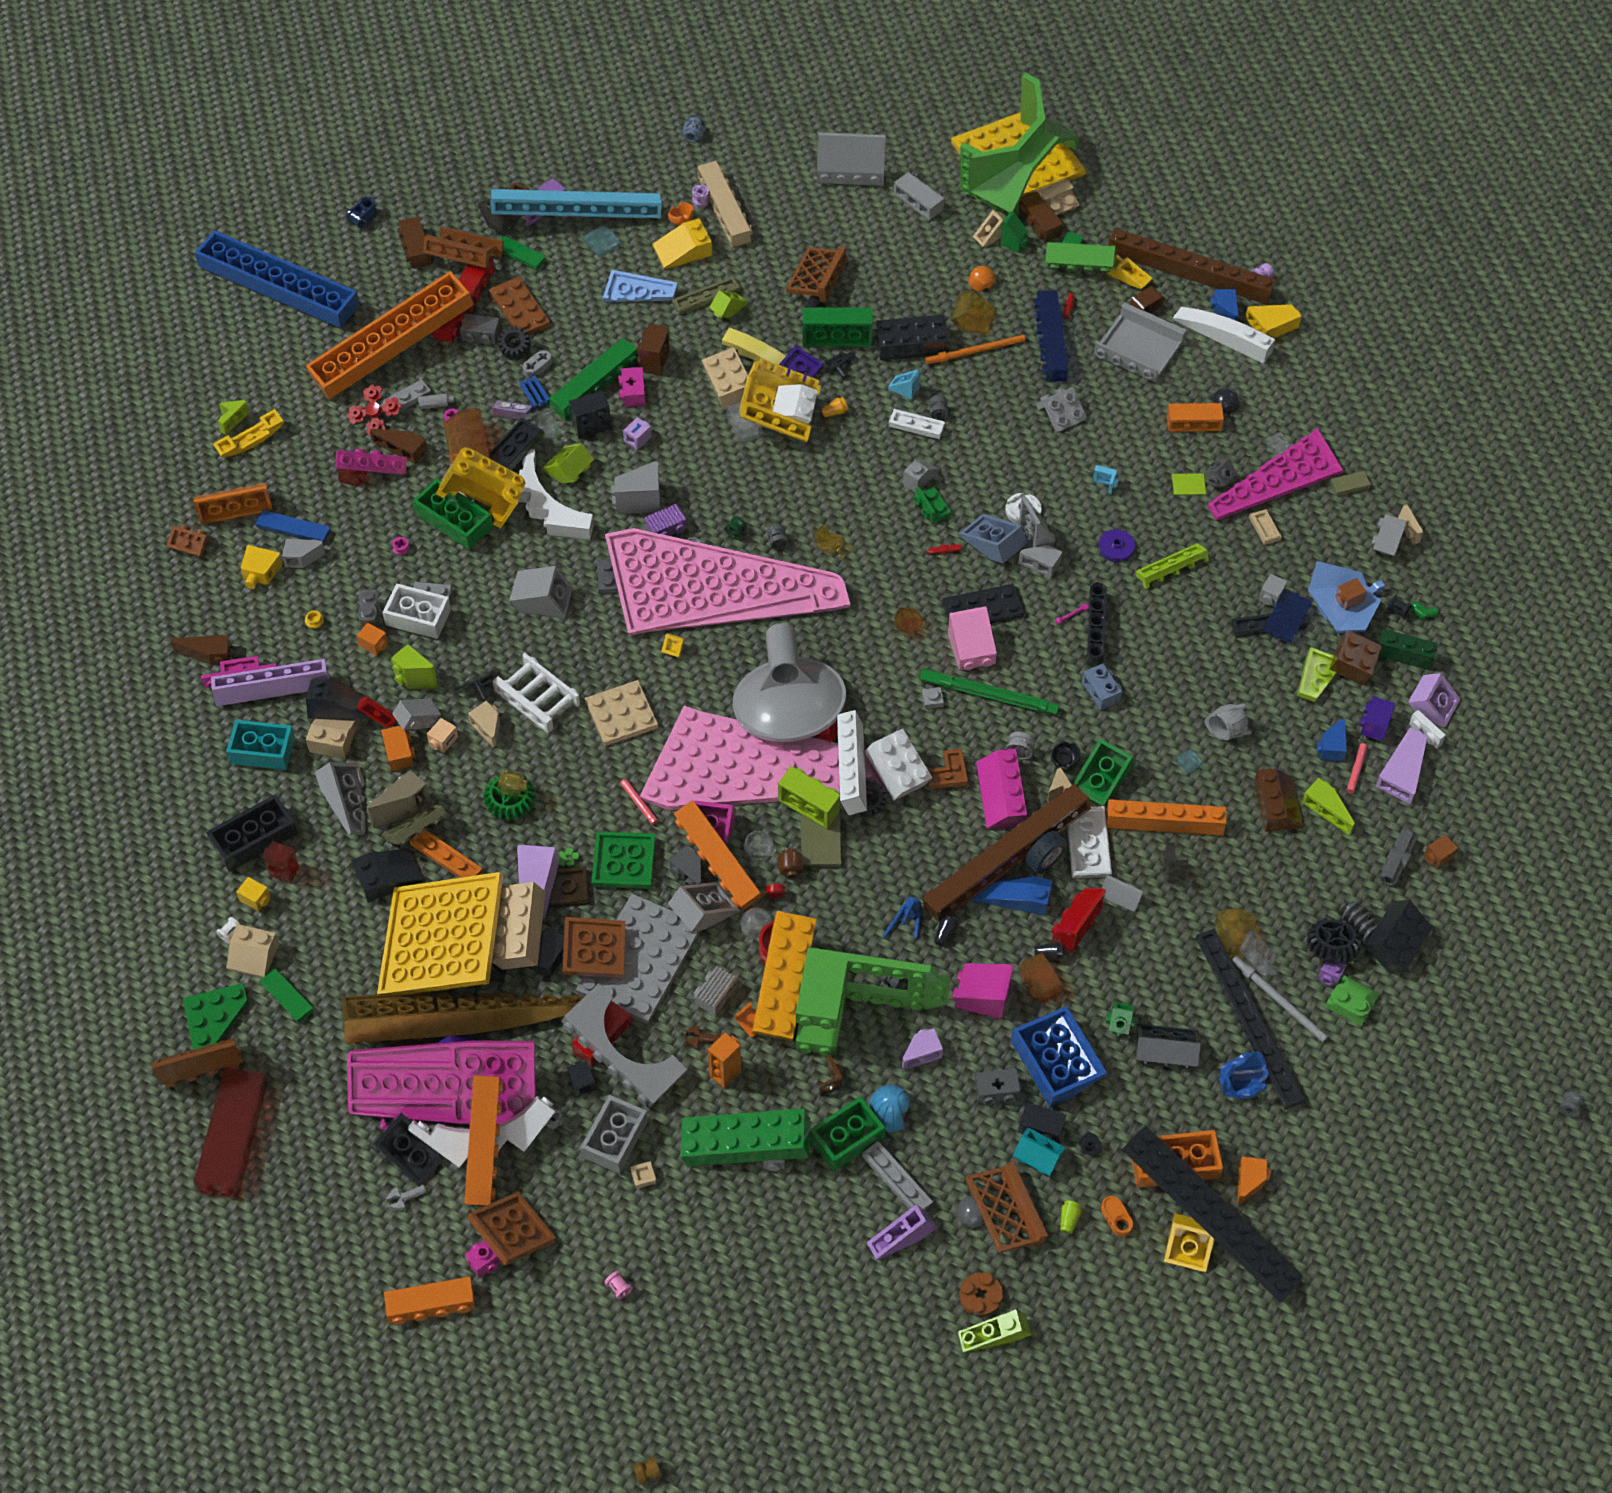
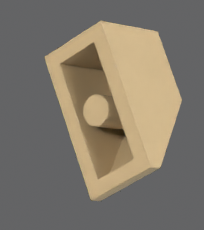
(990, 229)
(486, 722)

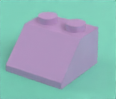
(1435, 699)

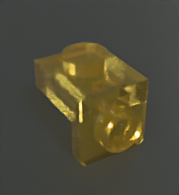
(826, 540)

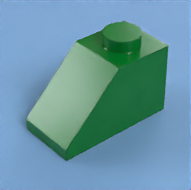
(1013, 233)

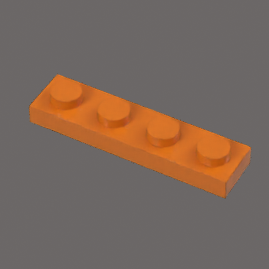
(445, 855)

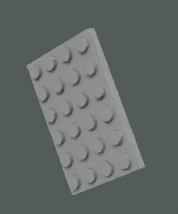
(652, 957)

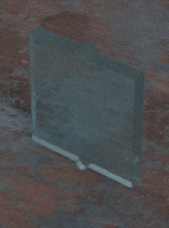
(601, 240)

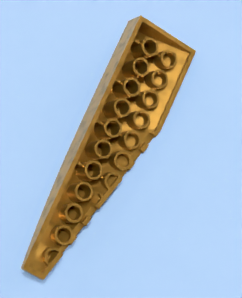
(425, 1015)

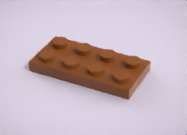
(519, 306)

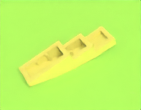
(751, 347)

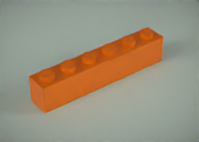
(1166, 817)
(718, 855)
(482, 1140)

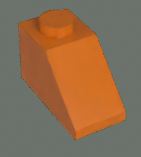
(1251, 1177)

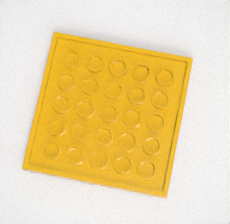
(1057, 165)
(441, 935)

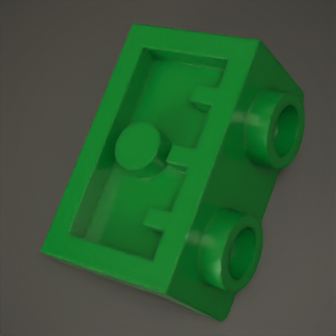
(932, 504)

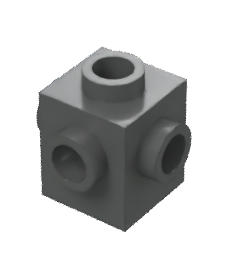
(1220, 473)

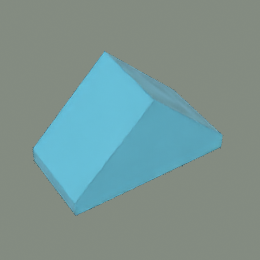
(906, 384)

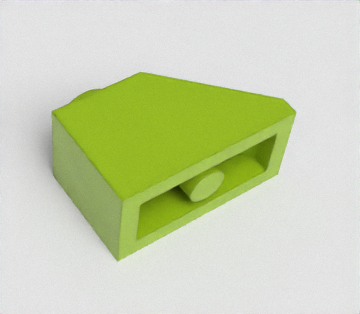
(727, 304)

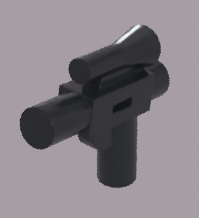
(839, 364)

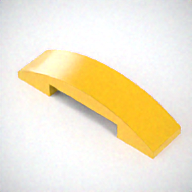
(251, 437)

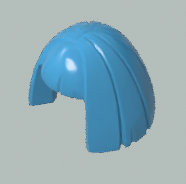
(888, 1105)

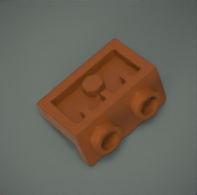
(188, 541)

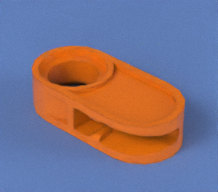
(1114, 1211)

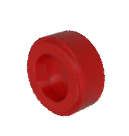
(775, 891)

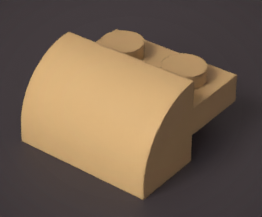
(1059, 196)

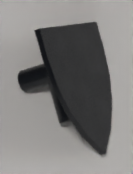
(479, 685)

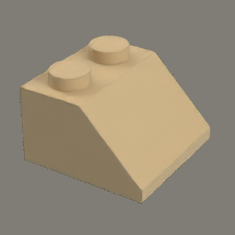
(251, 951)

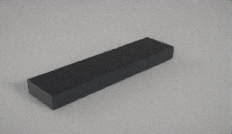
(1254, 625)

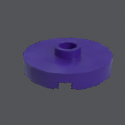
(1113, 552)

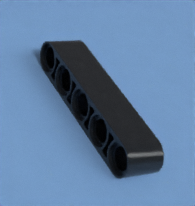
(1096, 633)

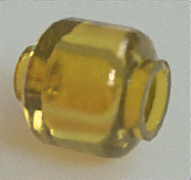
(511, 782)

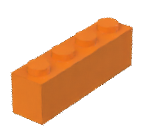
(429, 1300)

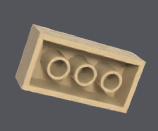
(519, 926)

